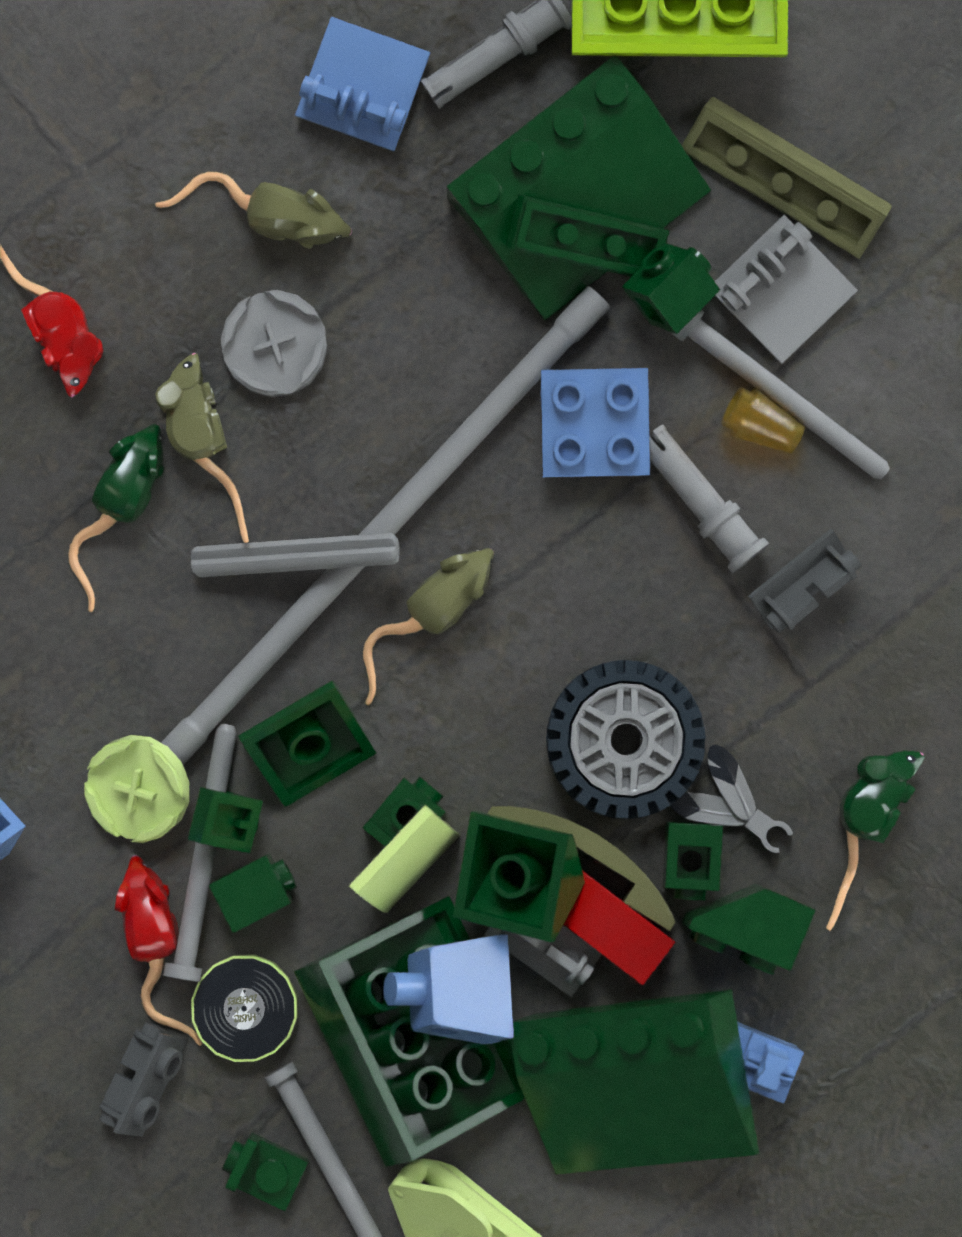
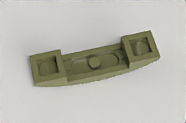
(640, 895)

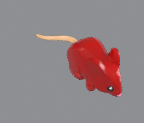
(62, 329)
(149, 930)

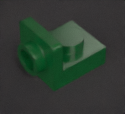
(225, 820)
(264, 1170)

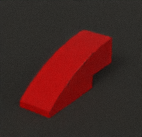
(617, 930)

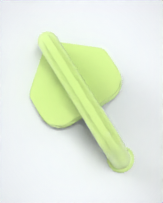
(449, 1204)

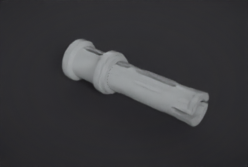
(518, 35)
(717, 518)

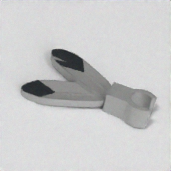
(735, 806)

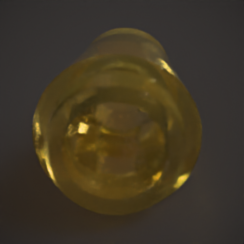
(761, 421)

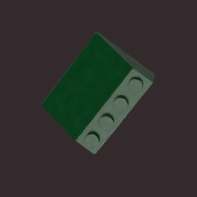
(588, 150)
(405, 1082)
(637, 1082)

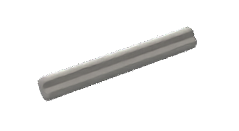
(295, 555)

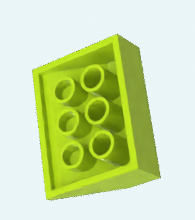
(680, 28)

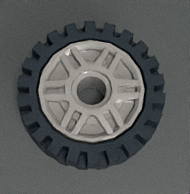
(668, 730)

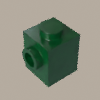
(672, 286)

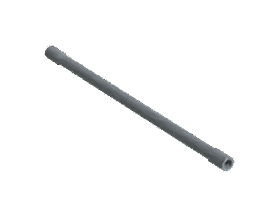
(567, 330)

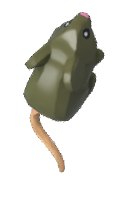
(278, 211)
(194, 426)
(436, 602)

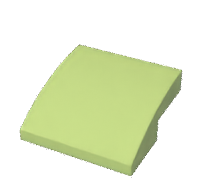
(404, 860)

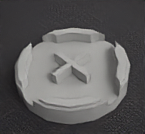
(274, 343)

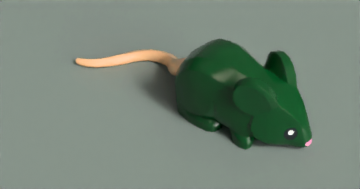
(122, 491)
(871, 806)

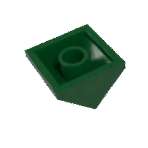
(307, 743)
(517, 877)

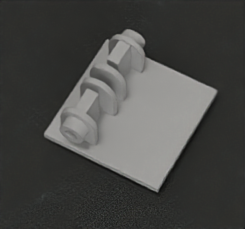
(783, 288)

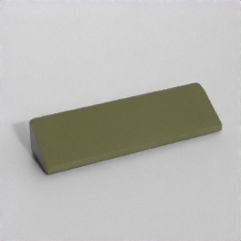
(786, 177)

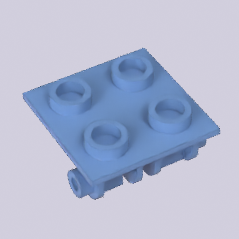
(362, 84)
(595, 422)

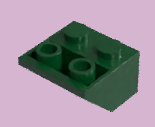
(755, 921)

